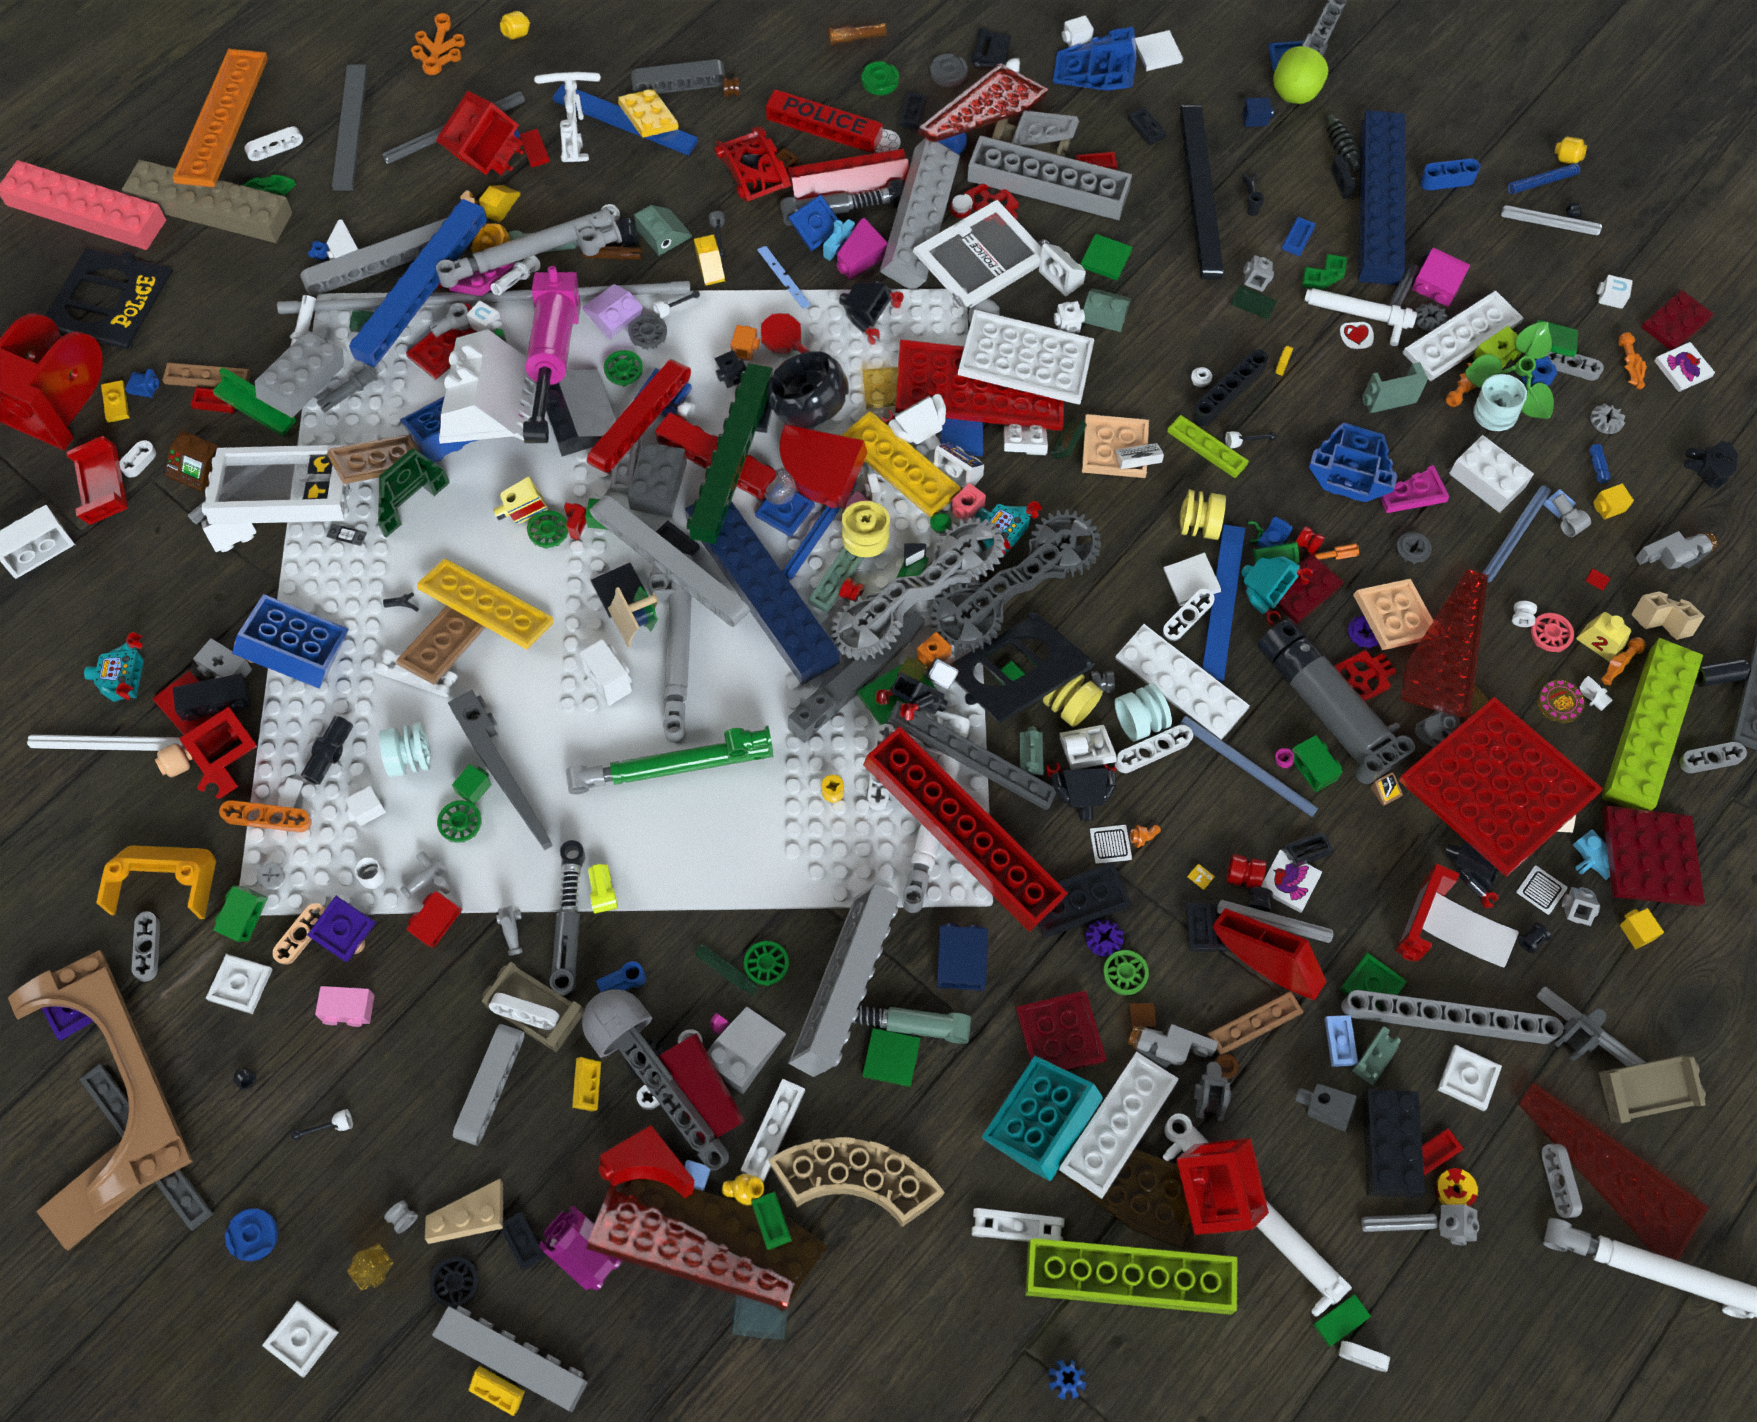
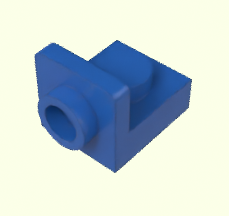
(143, 384)
(1276, 533)

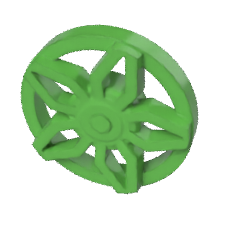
(1125, 972)

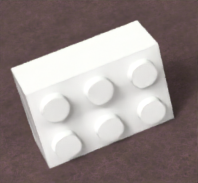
(1491, 473)
(32, 541)

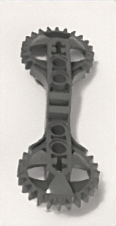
(1016, 580)

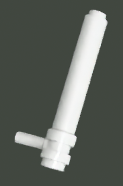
(1392, 314)

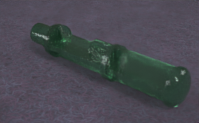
(725, 969)

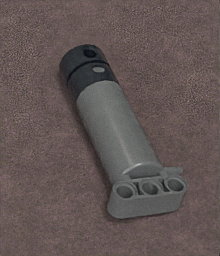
(1335, 702)

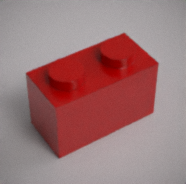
(433, 918)

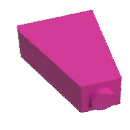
(861, 250)

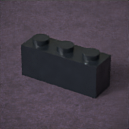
(211, 697)

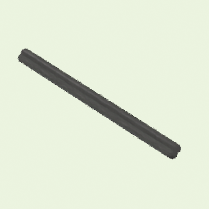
(430, 137)

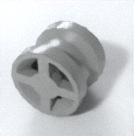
(401, 1216)

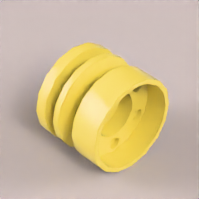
(1203, 514)
(1075, 699)

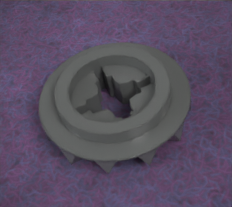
(1430, 323)
(1409, 539)

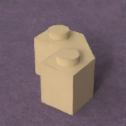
(1678, 618)

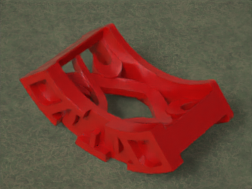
(736, 148)

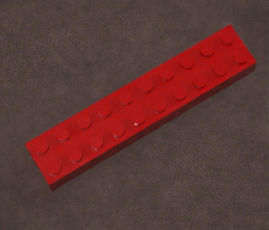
(964, 828)

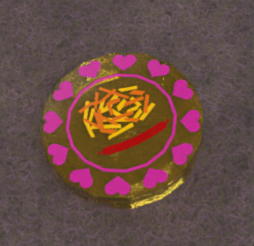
(1560, 701)

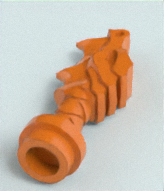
(1634, 365)
(1464, 385)
(1618, 662)

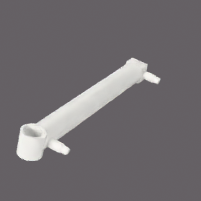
(1275, 1228)

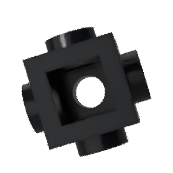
(729, 369)

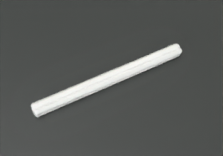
(101, 742)

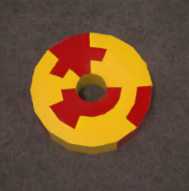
(1463, 1180)

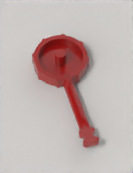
(782, 334)

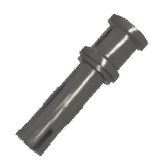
(355, 383)

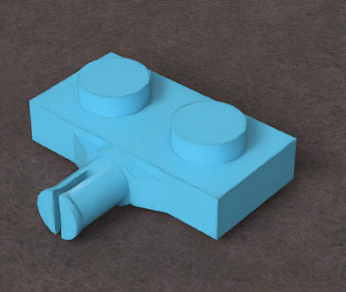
(838, 238)
(1594, 854)

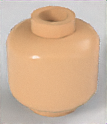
(173, 760)

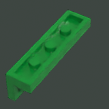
(243, 397)

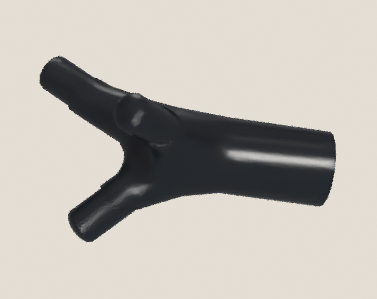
(400, 601)

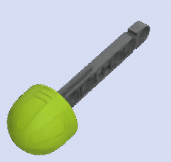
(1303, 68)

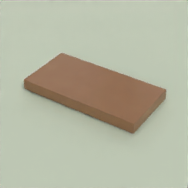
(369, 458)
(440, 645)
(70, 1211)

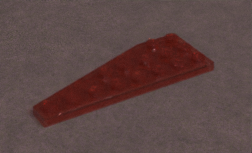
(991, 99)
(1445, 661)

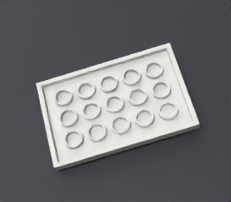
(1026, 357)

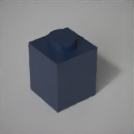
(1257, 112)

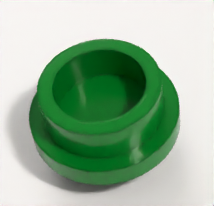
(940, 522)

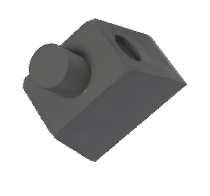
(1335, 1109)

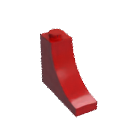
(645, 1158)

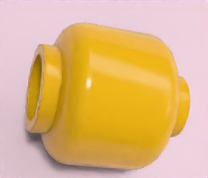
(514, 25)
(1571, 150)

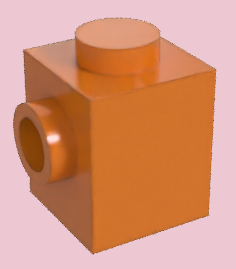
(745, 342)
(933, 647)

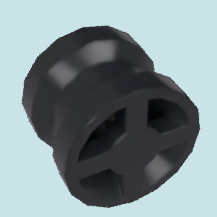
(1260, 898)

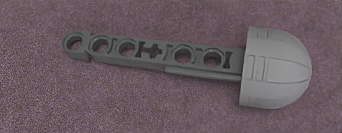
(614, 1023)

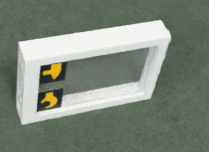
(274, 485)

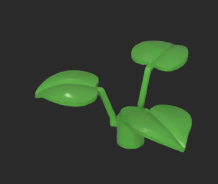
(1536, 344)

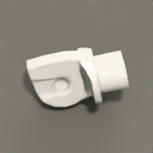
(1595, 693)

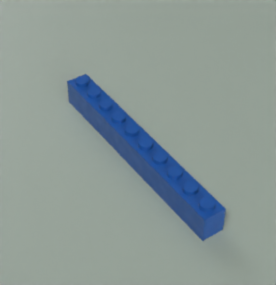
(416, 284)

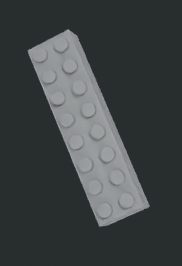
(1049, 177)
(919, 211)
(845, 981)

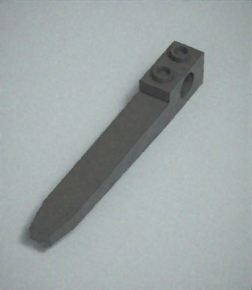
(828, 701)
(479, 734)

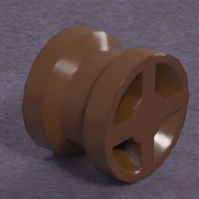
(731, 86)

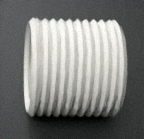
(365, 863)

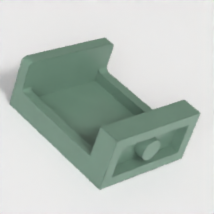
(1395, 392)

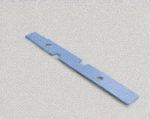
(785, 279)

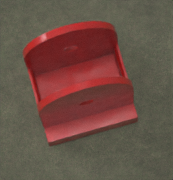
(37, 390)

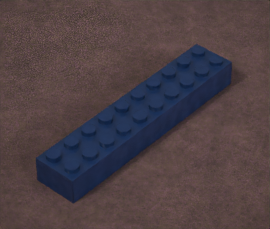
(1382, 198)
(771, 598)

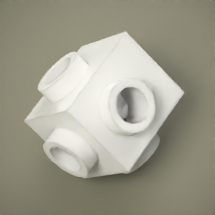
(1069, 317)

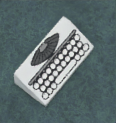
(1139, 456)

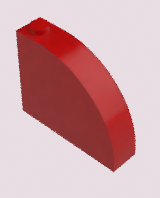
(822, 463)
(1272, 953)

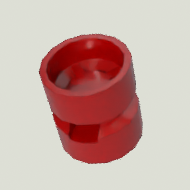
(1245, 871)

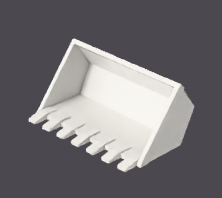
(484, 390)

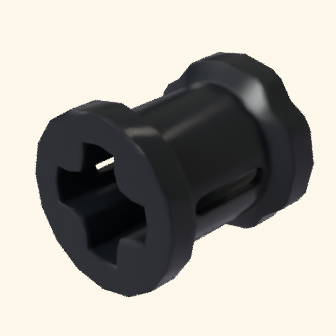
(1534, 937)

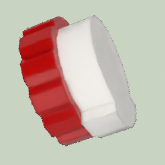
(961, 206)

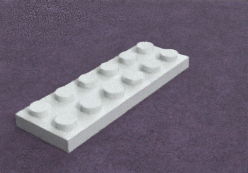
(1462, 335)
(1182, 682)
(1118, 1125)

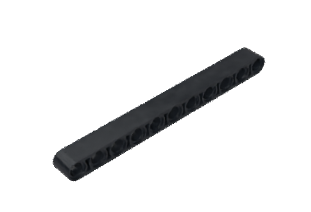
(1201, 192)

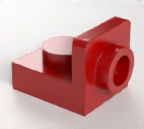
(576, 520)

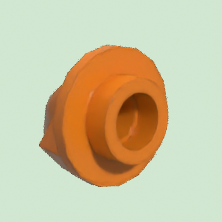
(1141, 834)

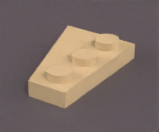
(467, 1216)

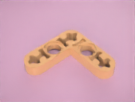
(293, 951)

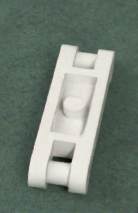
(402, 675)
(1016, 1225)

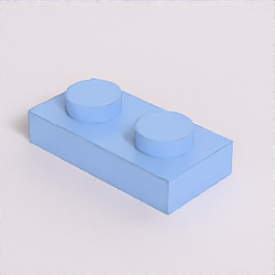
(1341, 1041)

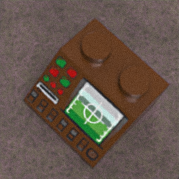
(190, 460)

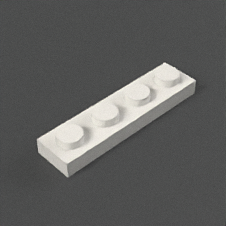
(773, 1129)

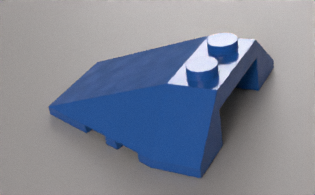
(1100, 64)
(1354, 464)

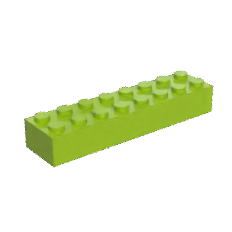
(1652, 726)
(1131, 1276)

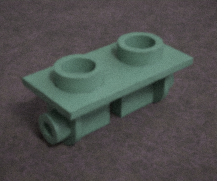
(1031, 751)

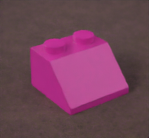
(1441, 277)

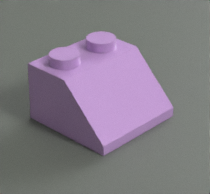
(613, 310)

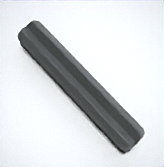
(1404, 285)

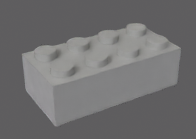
(299, 374)

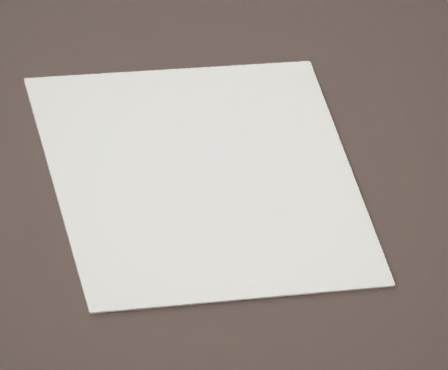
(671, 842)

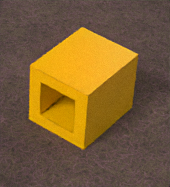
(1613, 501)
(1641, 927)

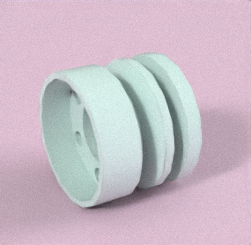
(1500, 402)
(1143, 712)
(410, 748)

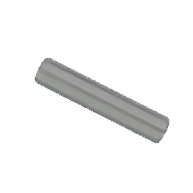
(1399, 1222)

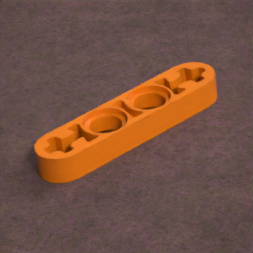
(266, 814)

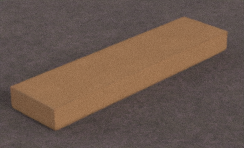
(198, 375)
(1255, 1023)

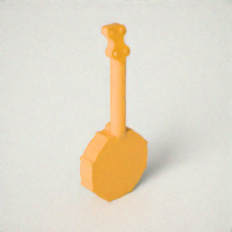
(490, 234)

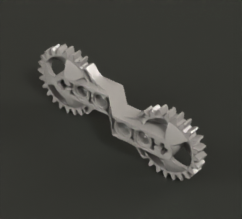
(882, 613)

